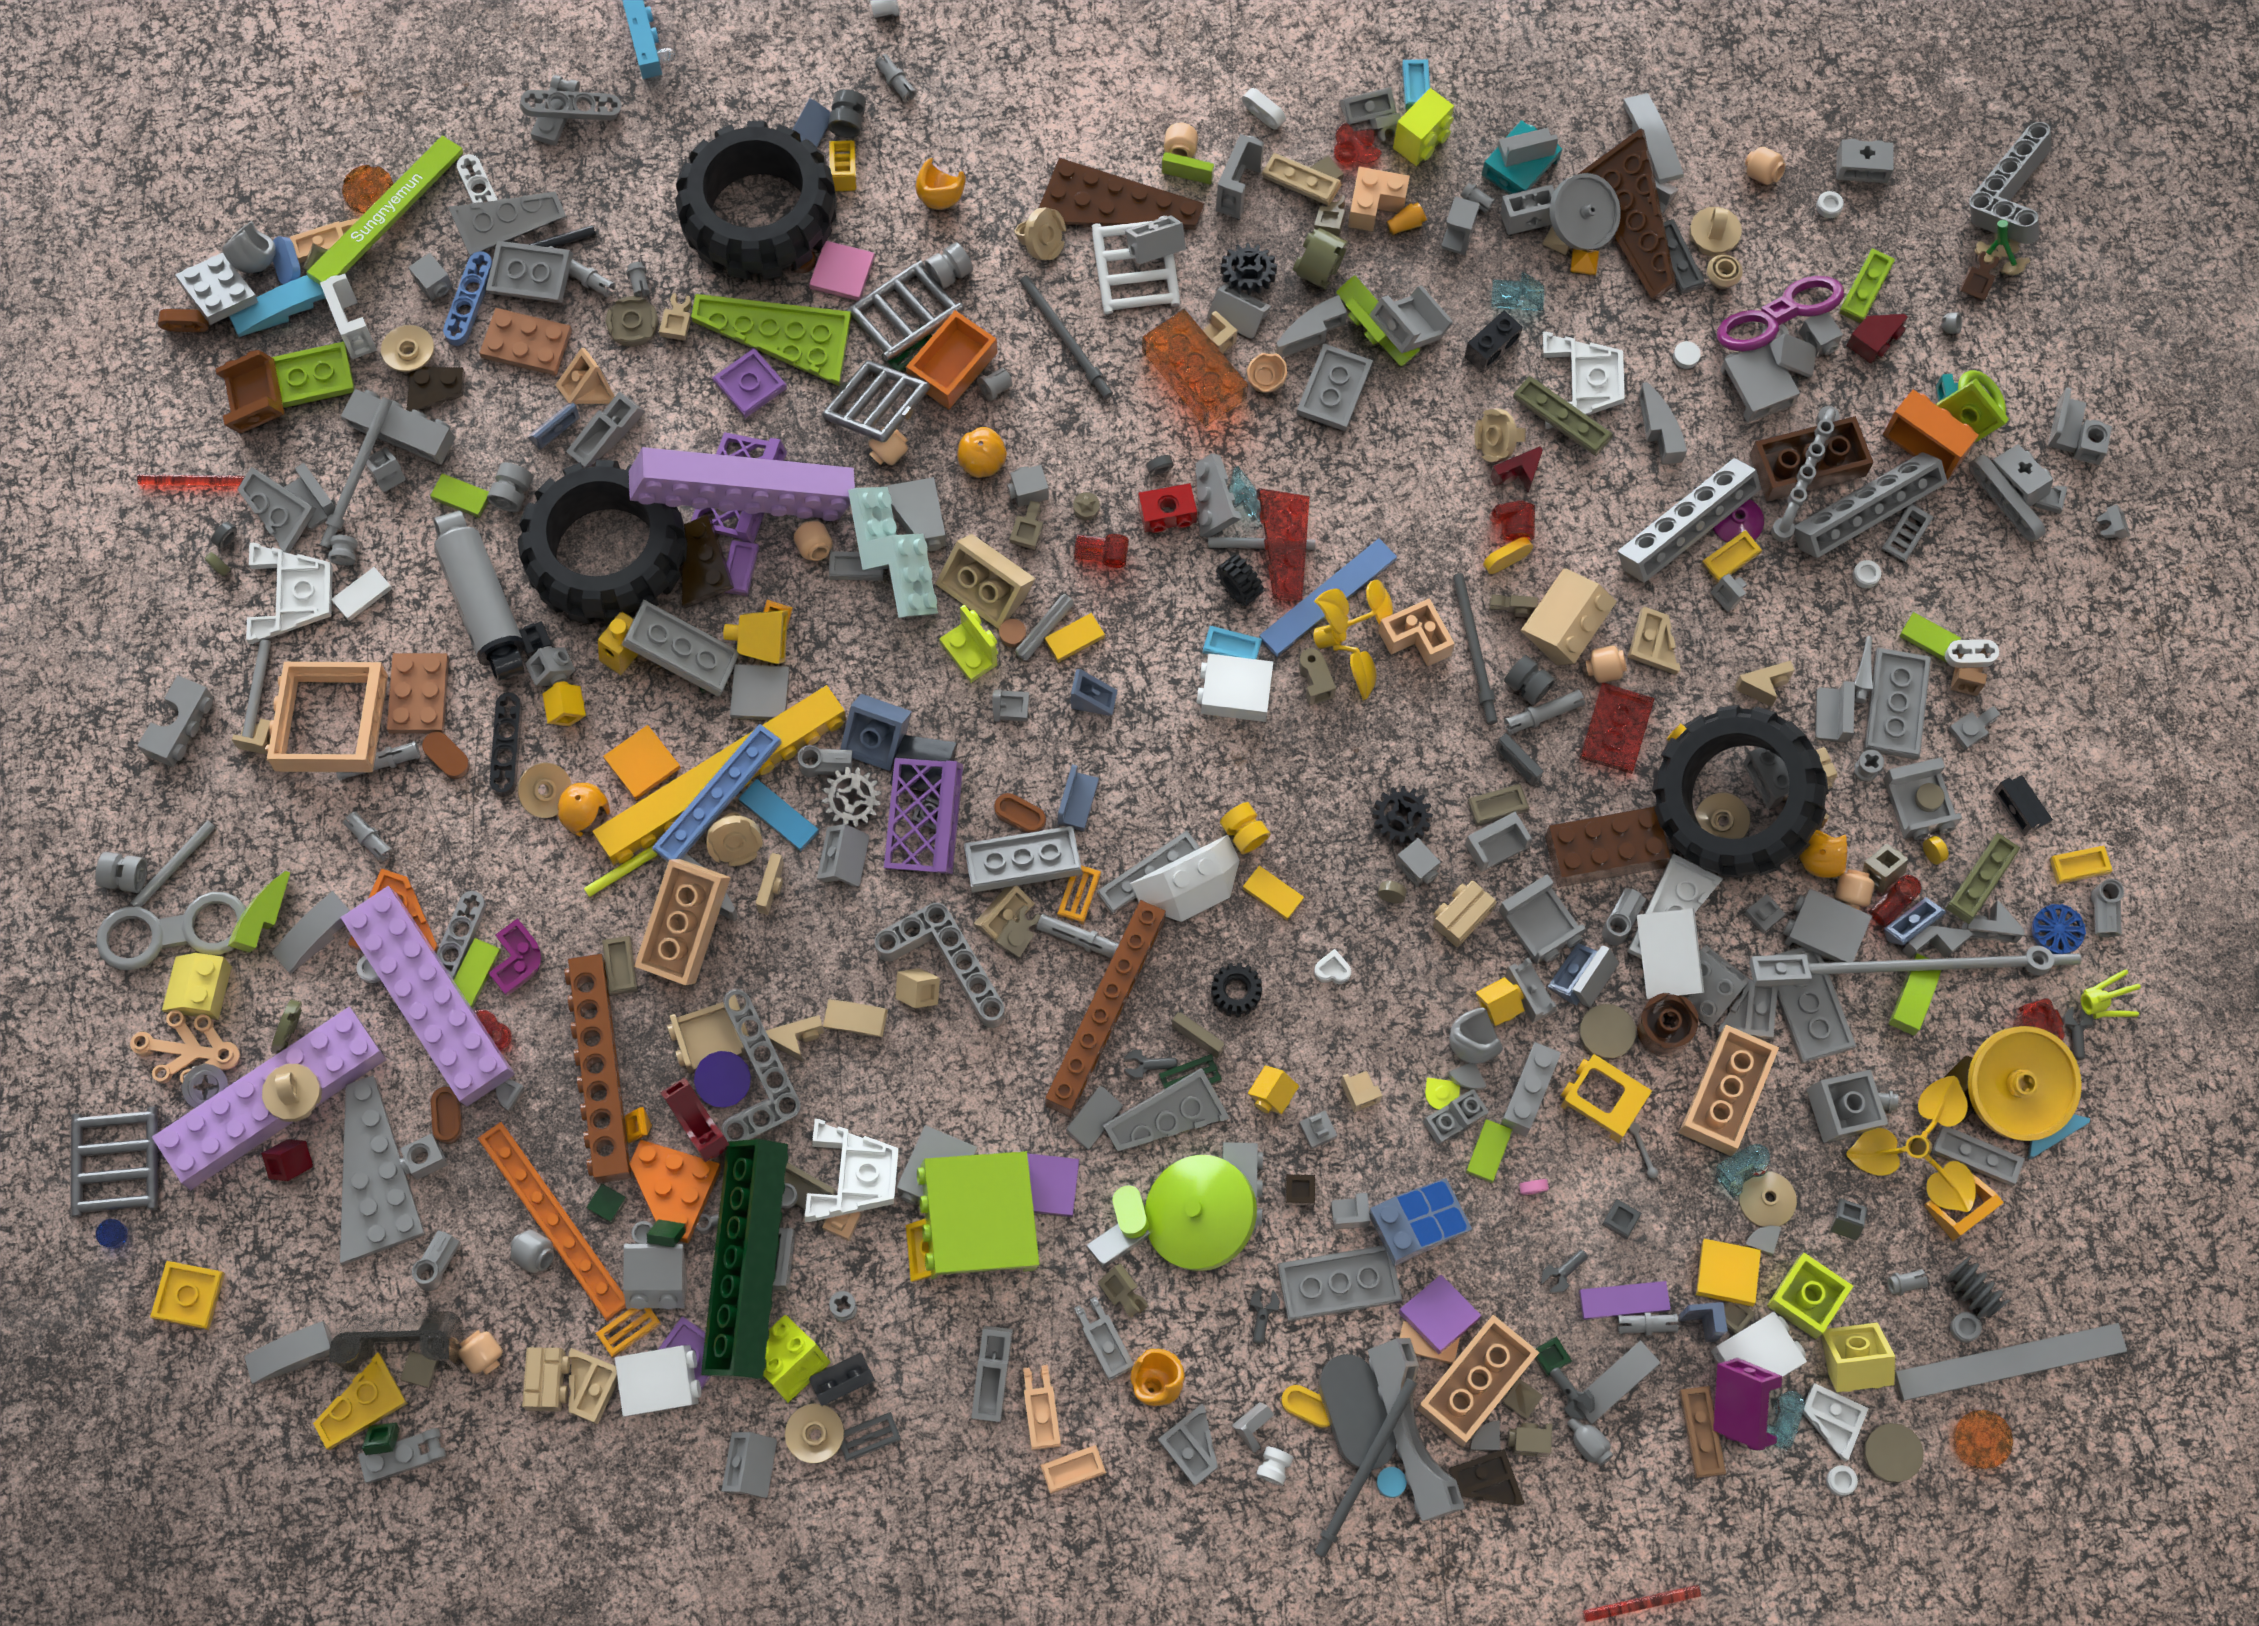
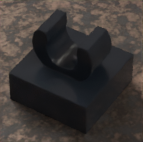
(534, 637)

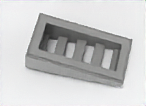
(1917, 514)

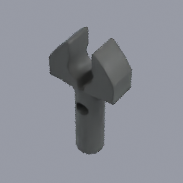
(2077, 1031)
(1146, 1064)
(1565, 1270)
(1262, 1314)
(1573, 1395)

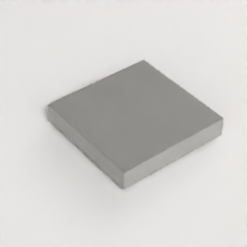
(759, 691)

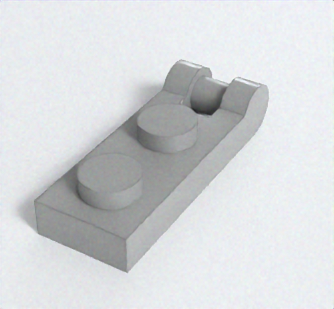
(549, 129)
(405, 1457)

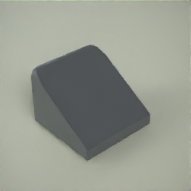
(1849, 1219)

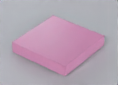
(842, 270)

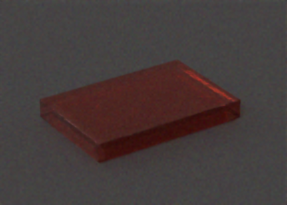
(1617, 728)

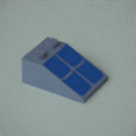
(1419, 1221)

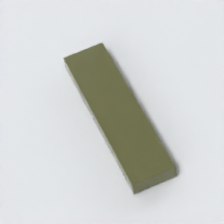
(1563, 415)
(1982, 878)

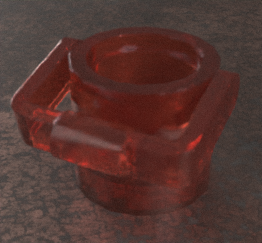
(1515, 520)
(2040, 1015)

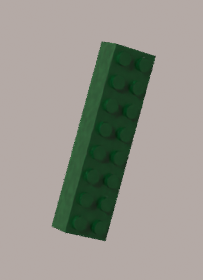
(745, 1259)

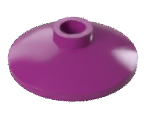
(1752, 522)

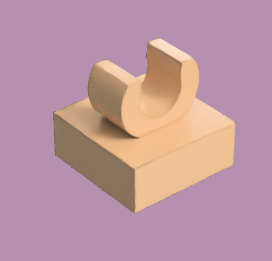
(842, 1225)

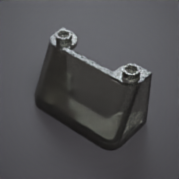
(435, 1331)

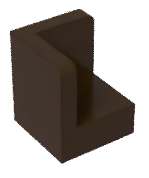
(1300, 1190)

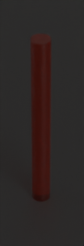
(193, 480)
(1641, 1603)

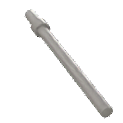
(335, 521)

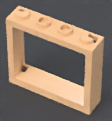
(339, 672)

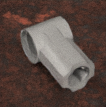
(828, 761)
(2108, 910)
(1623, 915)
(435, 1258)

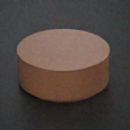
(1012, 632)

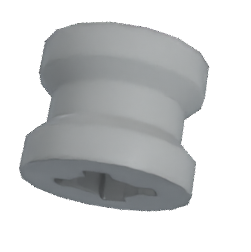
(342, 550)

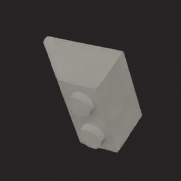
(1846, 1105)
(654, 1276)

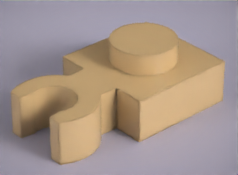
(676, 321)

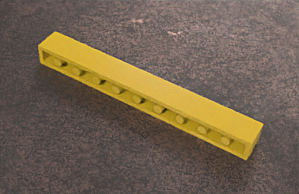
(653, 816)

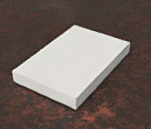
(1670, 953)

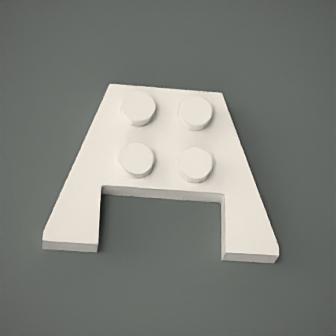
(1595, 373)
(301, 592)
(865, 1174)

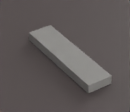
(1119, 892)

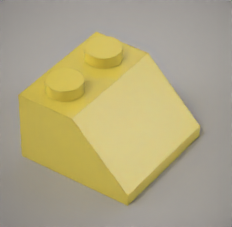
(197, 985)
(1858, 1357)

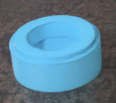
(1391, 1482)

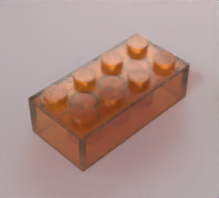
(1194, 367)

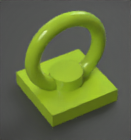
(1975, 406)

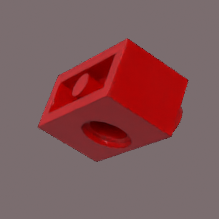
(1177, 497)

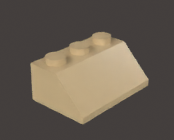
(984, 580)
(1568, 617)

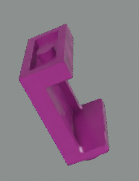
(1744, 1402)

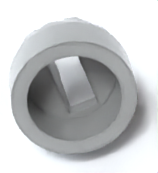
(1952, 323)

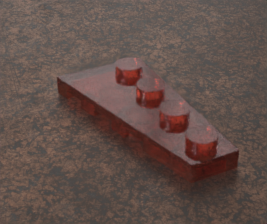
(1286, 538)

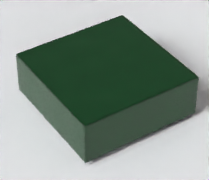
(606, 1203)
(666, 1233)
(1552, 1356)
(381, 1438)

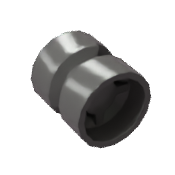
(847, 113)
(1529, 680)

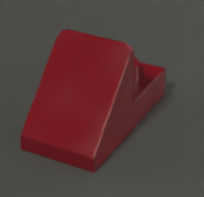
(1521, 465)

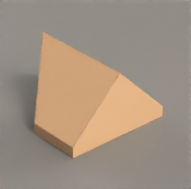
(584, 382)

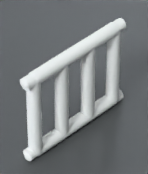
(1106, 280)

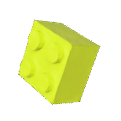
(1423, 127)
(1810, 1296)

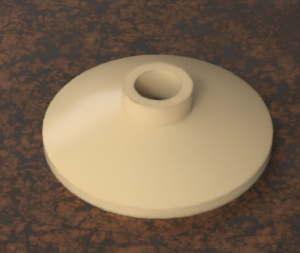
(403, 340)
(555, 781)
(1724, 805)
(1761, 1211)
(803, 1423)

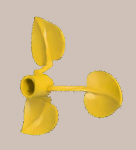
(1336, 608)
(1878, 1151)

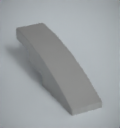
(1661, 149)

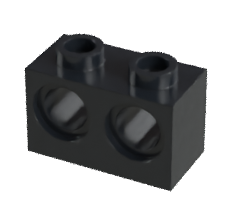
(1493, 341)

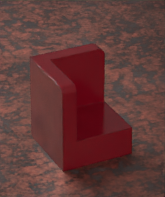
(287, 1160)

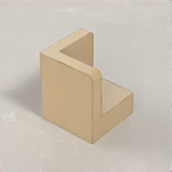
(1221, 332)
(259, 741)
(917, 988)
(1360, 1091)

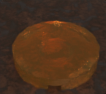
(365, 186)
(1983, 1439)

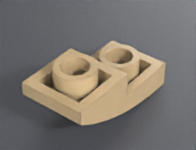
(855, 1018)

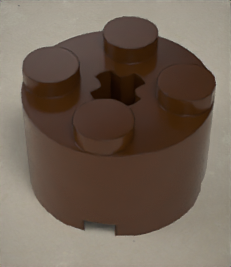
(1662, 1039)

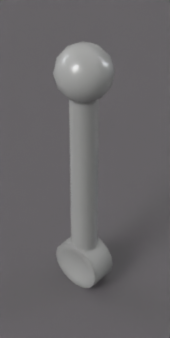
(1634, 1130)

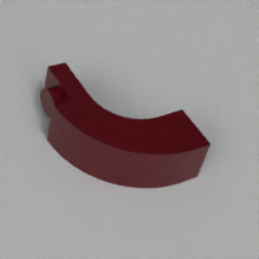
(695, 1120)

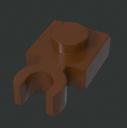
(1978, 280)

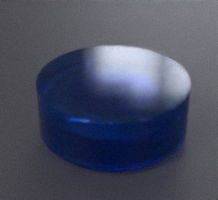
(111, 1233)

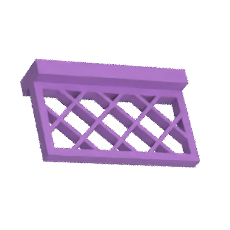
(748, 523)
(946, 821)

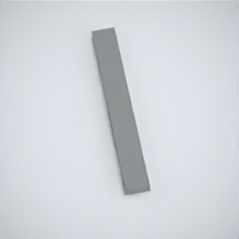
(2010, 1362)

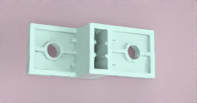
(884, 549)

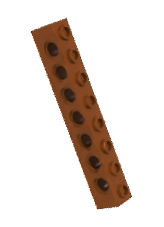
(1105, 1009)
(616, 1165)

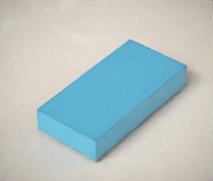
(1415, 80)
(1231, 643)

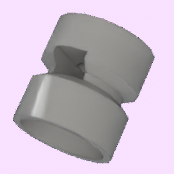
(949, 265)
(509, 488)
(116, 871)

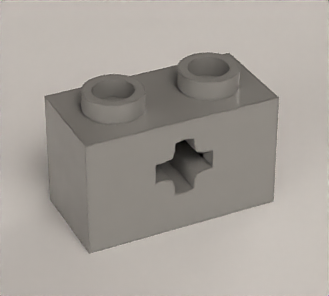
(1864, 161)
(1527, 209)
(2024, 474)

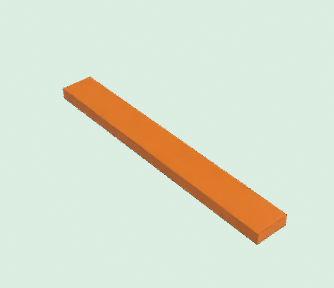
(554, 1221)

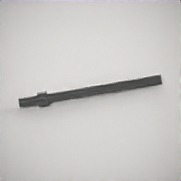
(1093, 373)
(1486, 695)

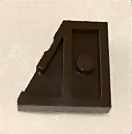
(434, 386)
(1488, 1479)

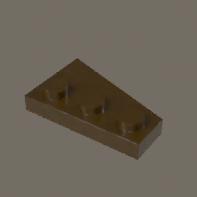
(705, 567)

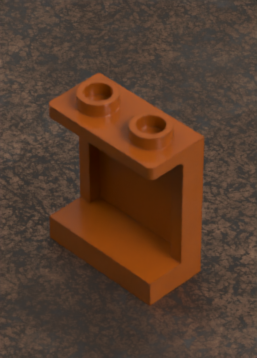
(251, 391)

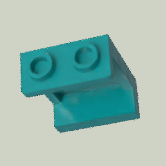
(1518, 176)

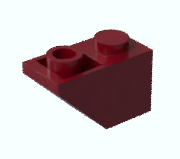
(1875, 333)

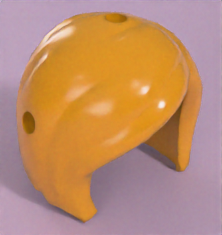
(937, 188)
(984, 459)
(580, 806)
(1825, 855)
(1157, 1377)

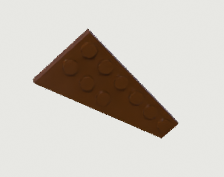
(1097, 197)
(1641, 221)

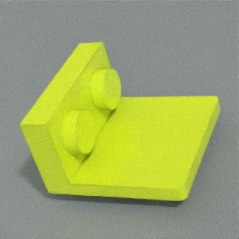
(971, 646)
(791, 1358)

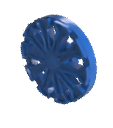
(2058, 929)

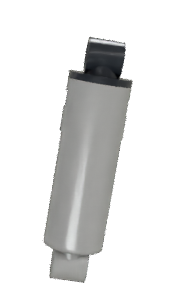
(478, 596)

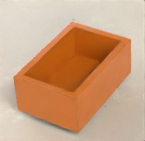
(953, 358)
(1926, 428)

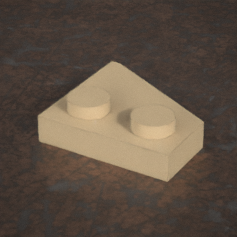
(1653, 641)
(590, 1385)

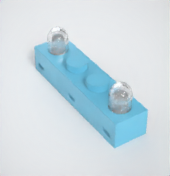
(645, 39)

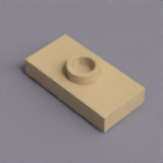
(770, 884)

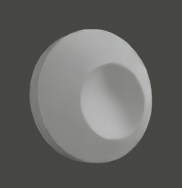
(1585, 211)

